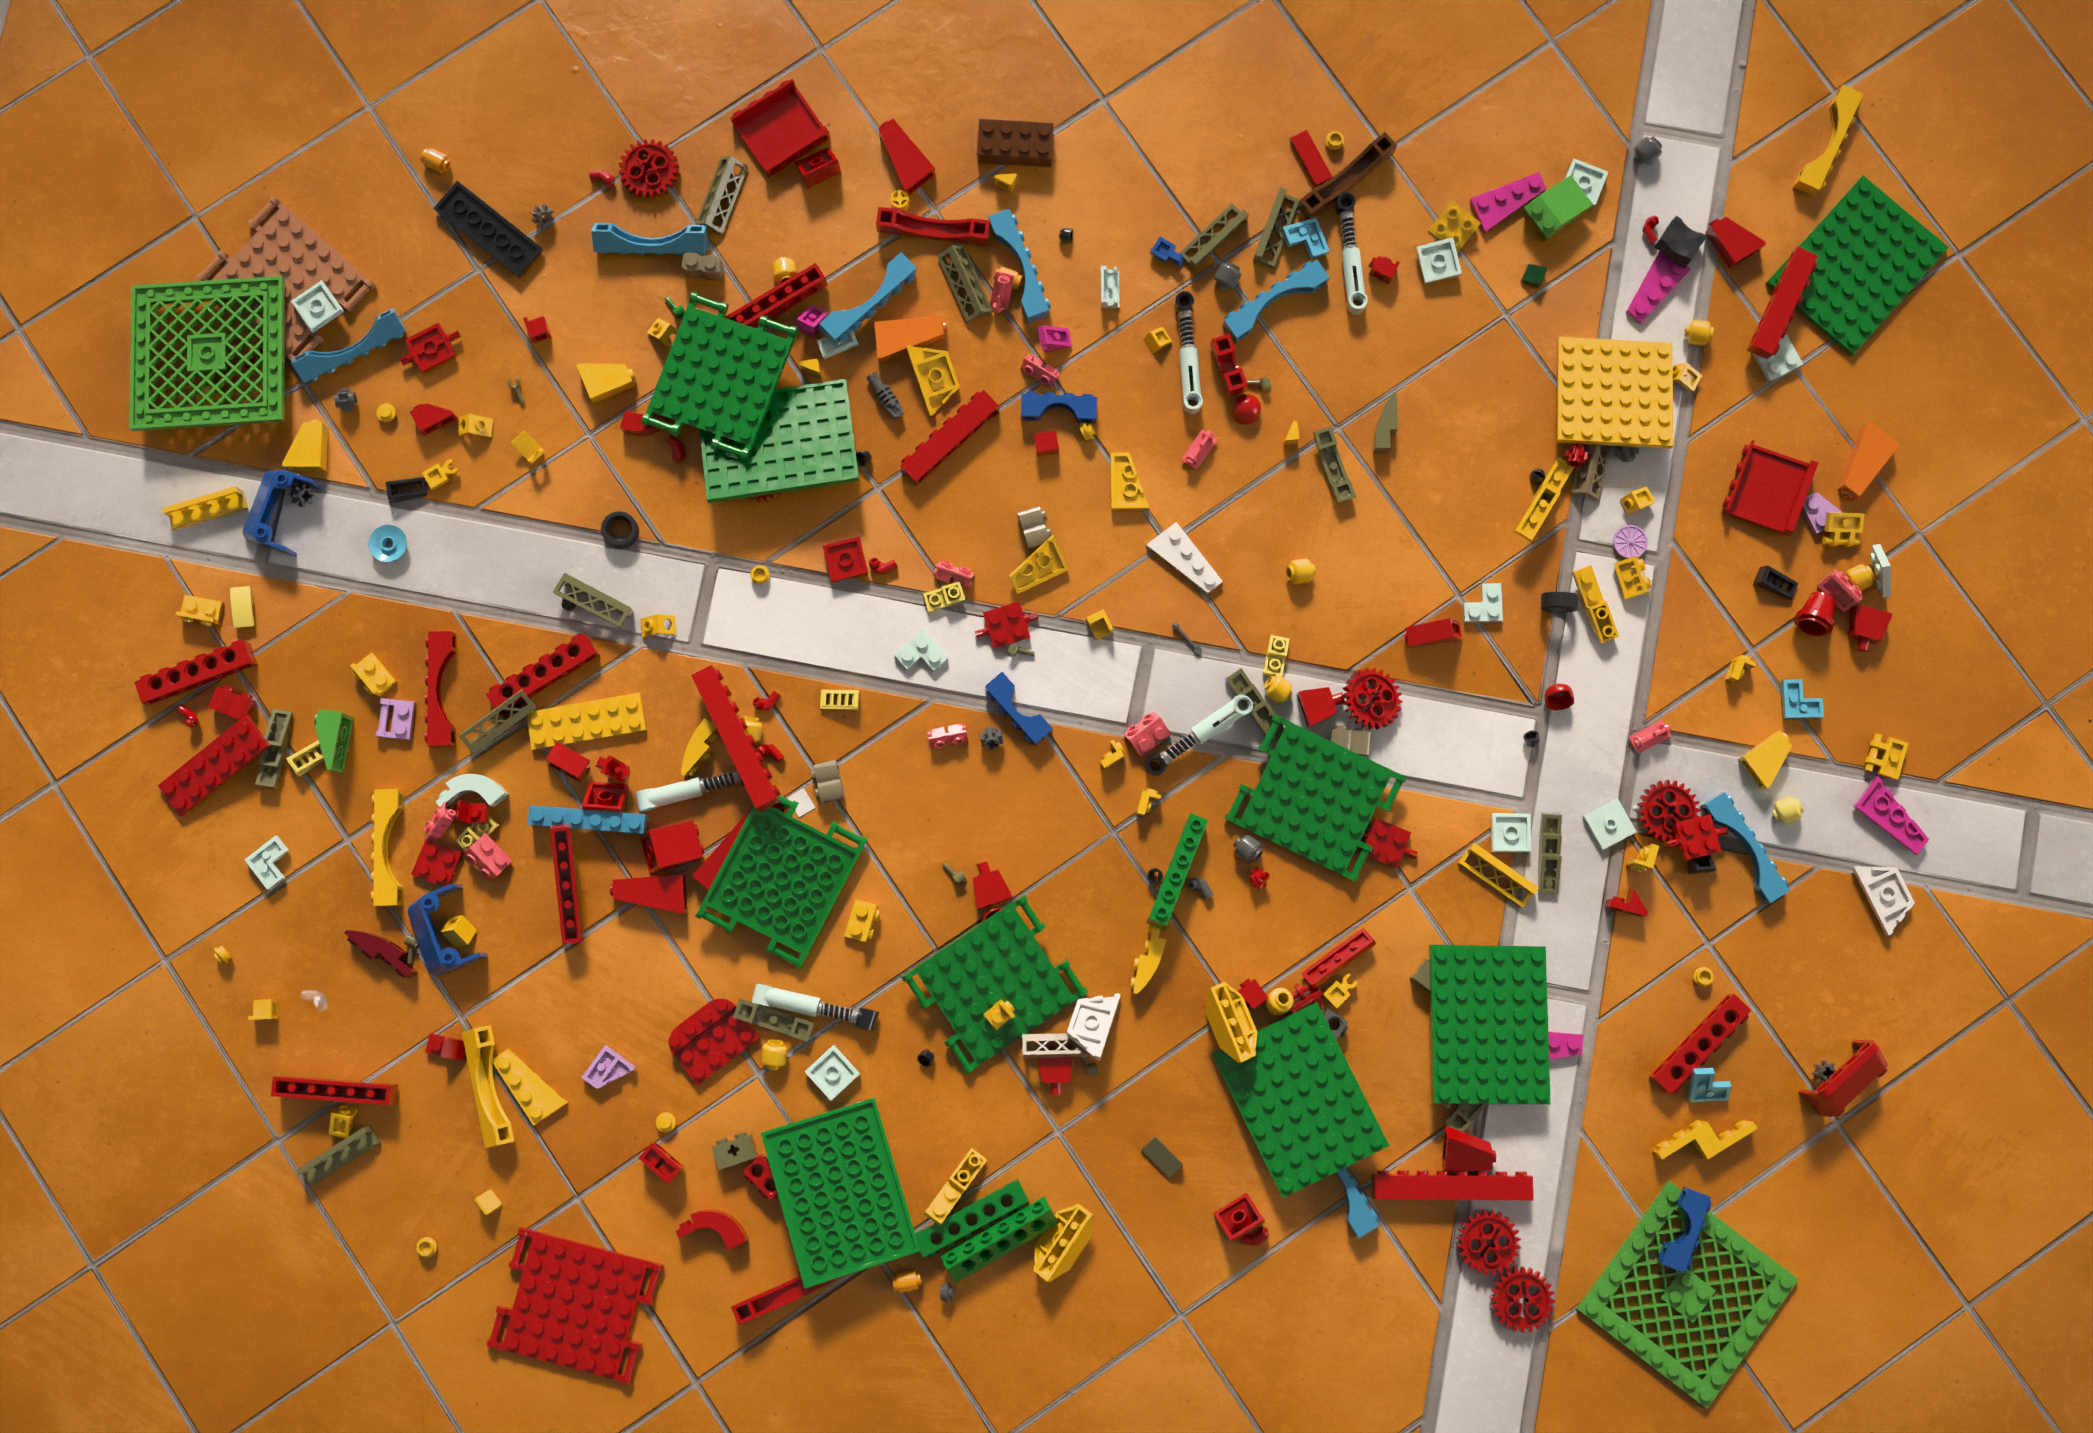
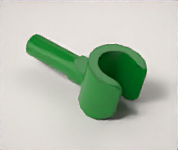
(679, 311)

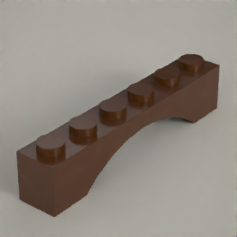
(1360, 167)

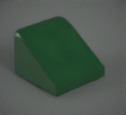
(1534, 275)

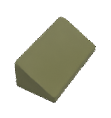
(1162, 1156)

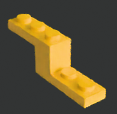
(1544, 499)
(1704, 1139)

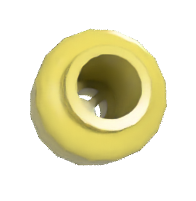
(1788, 810)

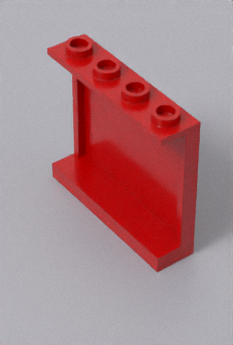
(779, 128)
(1769, 489)

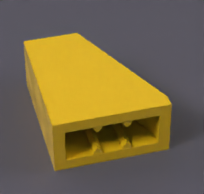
(605, 379)
(308, 448)
(1766, 759)

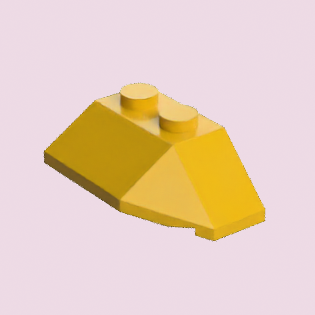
(1231, 1022)
(1063, 1243)

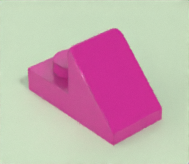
(810, 319)
(1054, 338)

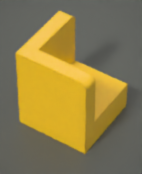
(1099, 624)
(458, 931)
(264, 1009)

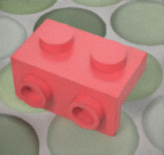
(1841, 590)
(1147, 733)
(487, 857)

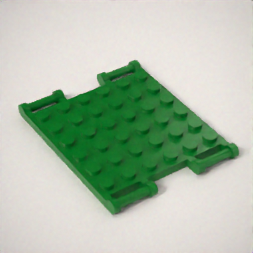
(720, 376)
(1315, 798)
(781, 879)
(989, 965)

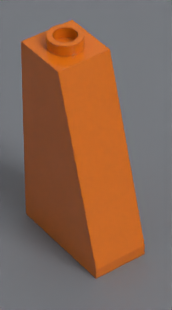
(895, 335)
(1867, 458)

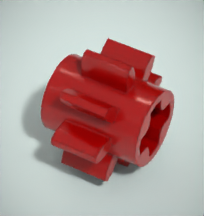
(1576, 455)

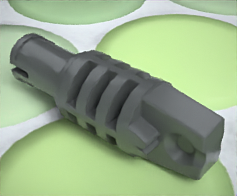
(885, 396)

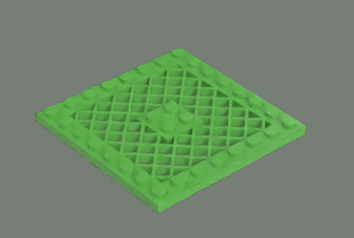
(207, 353)
(1688, 1296)

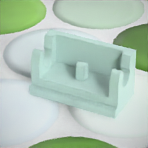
(1109, 288)

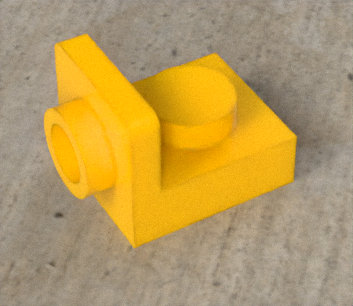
(1686, 376)
(1637, 500)
(1736, 667)
(1111, 758)
(1144, 804)
(1000, 1013)
(341, 1121)

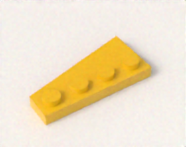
(529, 1089)

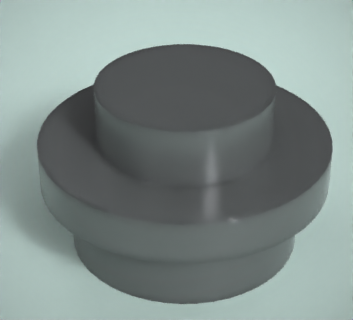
(947, 1292)

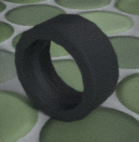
(609, 519)
(1559, 602)

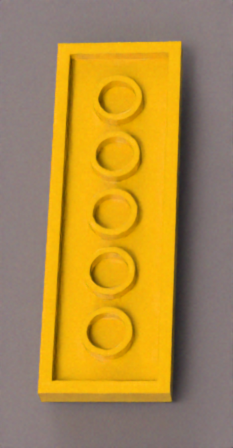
(586, 721)

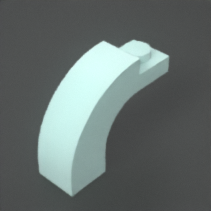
(486, 787)

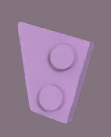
(1815, 511)
(607, 1068)

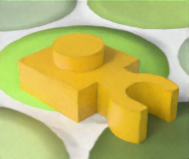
(438, 475)
(1337, 992)

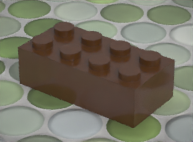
(1015, 142)

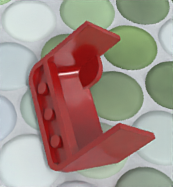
(1848, 1080)

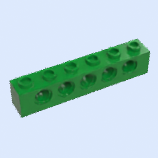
(1177, 871)
(1013, 1189)
(999, 1239)

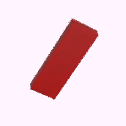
(1311, 158)

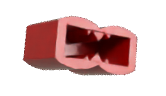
(232, 704)

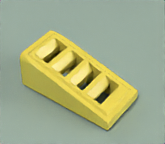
(855, 700)
(305, 752)

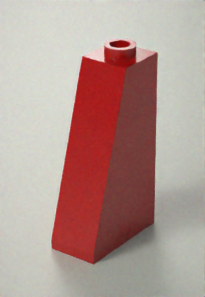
(907, 160)
(656, 892)

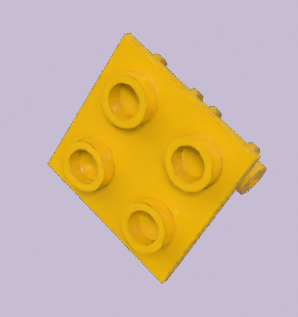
(1455, 224)

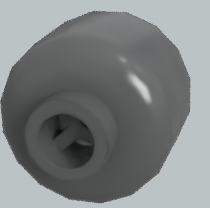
(1647, 150)
(1227, 276)
(1248, 849)

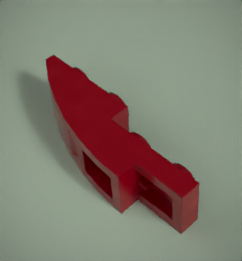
(375, 946)

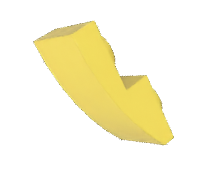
(944, 597)
(242, 606)
(1275, 656)
(475, 831)

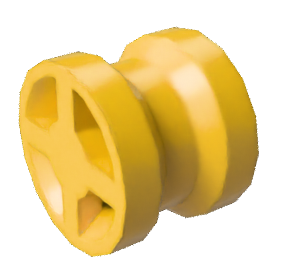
(898, 197)

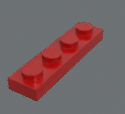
(1338, 958)

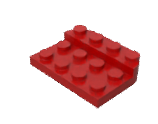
(710, 1039)

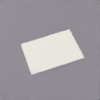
(805, 803)

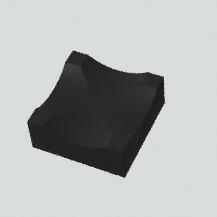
(1680, 242)

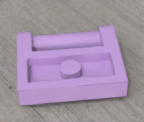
(402, 719)

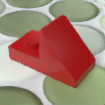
(471, 813)
(1632, 905)
(446, 1047)

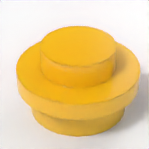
(1334, 140)
(386, 412)
(1087, 431)
(760, 574)
(221, 954)
(1703, 976)
(665, 1122)
(426, 1247)

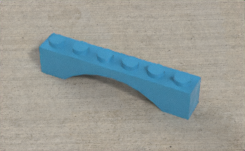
(1005, 231)
(610, 238)
(1307, 280)
(841, 323)
(312, 363)
(588, 819)
(1766, 879)
(1358, 1214)

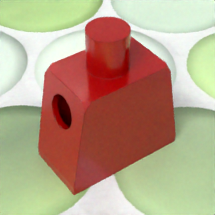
(1867, 625)
(1318, 704)
(989, 887)
(1055, 1071)

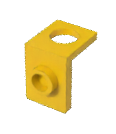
(662, 331)
(475, 425)
(527, 447)
(655, 625)

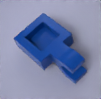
(1164, 251)

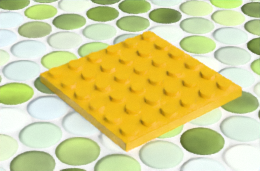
(1614, 392)

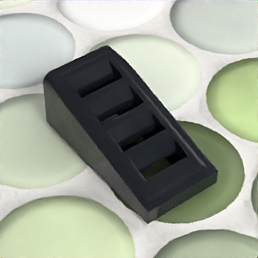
(390, 485)
(1764, 578)

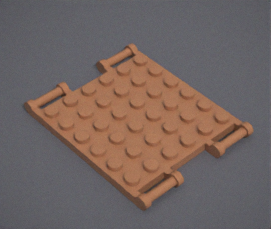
(303, 258)

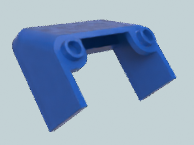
(256, 526)
(438, 960)

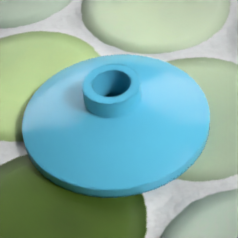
(381, 537)

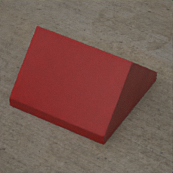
(818, 167)
(606, 797)
(1239, 1217)

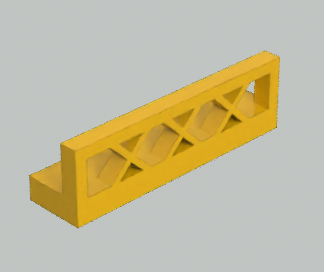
(206, 508)
(1502, 869)

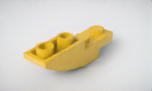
(1593, 604)
(697, 747)
(1148, 964)
(955, 1186)

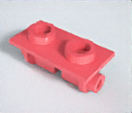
(1001, 291)
(1032, 366)
(1199, 449)
(947, 570)
(1650, 736)
(939, 739)
(437, 825)

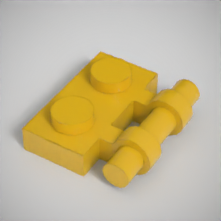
(1843, 522)
(1892, 757)

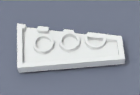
(1183, 555)

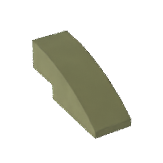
(1385, 426)

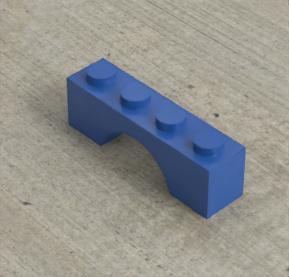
(1035, 405)
(1001, 691)
(1678, 1252)

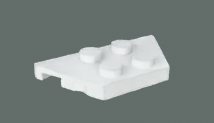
(1885, 893)
(1092, 1023)

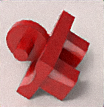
(613, 768)
(1305, 996)

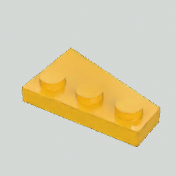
(1125, 485)
(1039, 566)

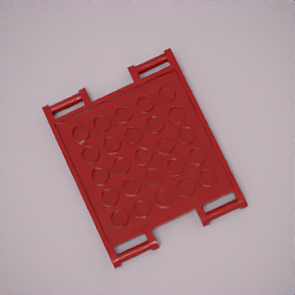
(575, 1305)

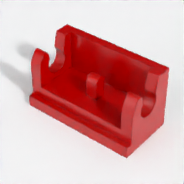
(568, 762)

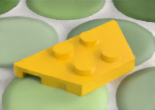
(934, 376)

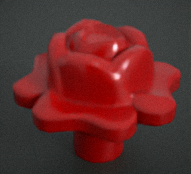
(1258, 877)

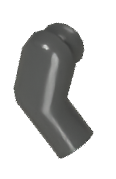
(1200, 885)

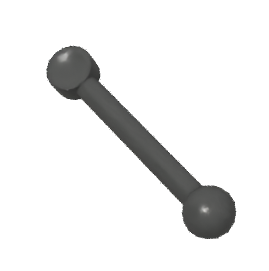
(1197, 650)

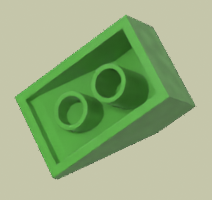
(1558, 207)
(333, 735)

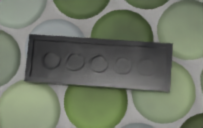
(488, 229)

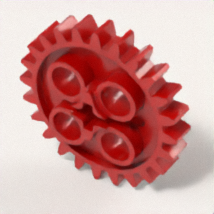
(664, 174)
(1385, 709)
(1679, 798)
(1503, 1254)
(1504, 1299)

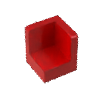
(537, 329)
(1046, 443)

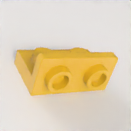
(1632, 577)
(201, 610)
(373, 674)
(1645, 859)
(861, 921)

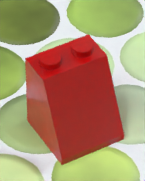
(671, 846)

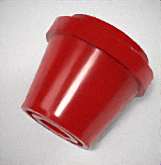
(1816, 615)

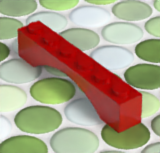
(906, 224)
(441, 649)
(774, 1299)

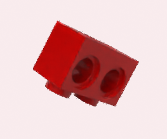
(661, 1162)
(761, 1181)

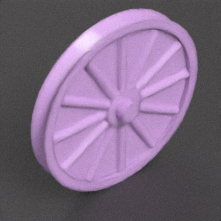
(1630, 541)

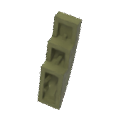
(1261, 710)
(273, 758)
(1549, 853)

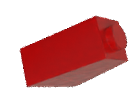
(1733, 241)
(1433, 633)
(1466, 1152)

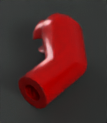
(1649, 227)
(880, 567)
(766, 703)
(1257, 1239)

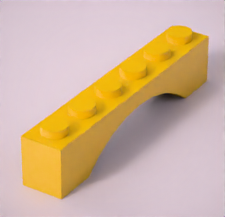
(1842, 110)
(387, 807)
(479, 1051)

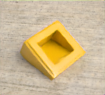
(1006, 181)
(1157, 340)
(811, 366)
(1293, 434)
(488, 1202)

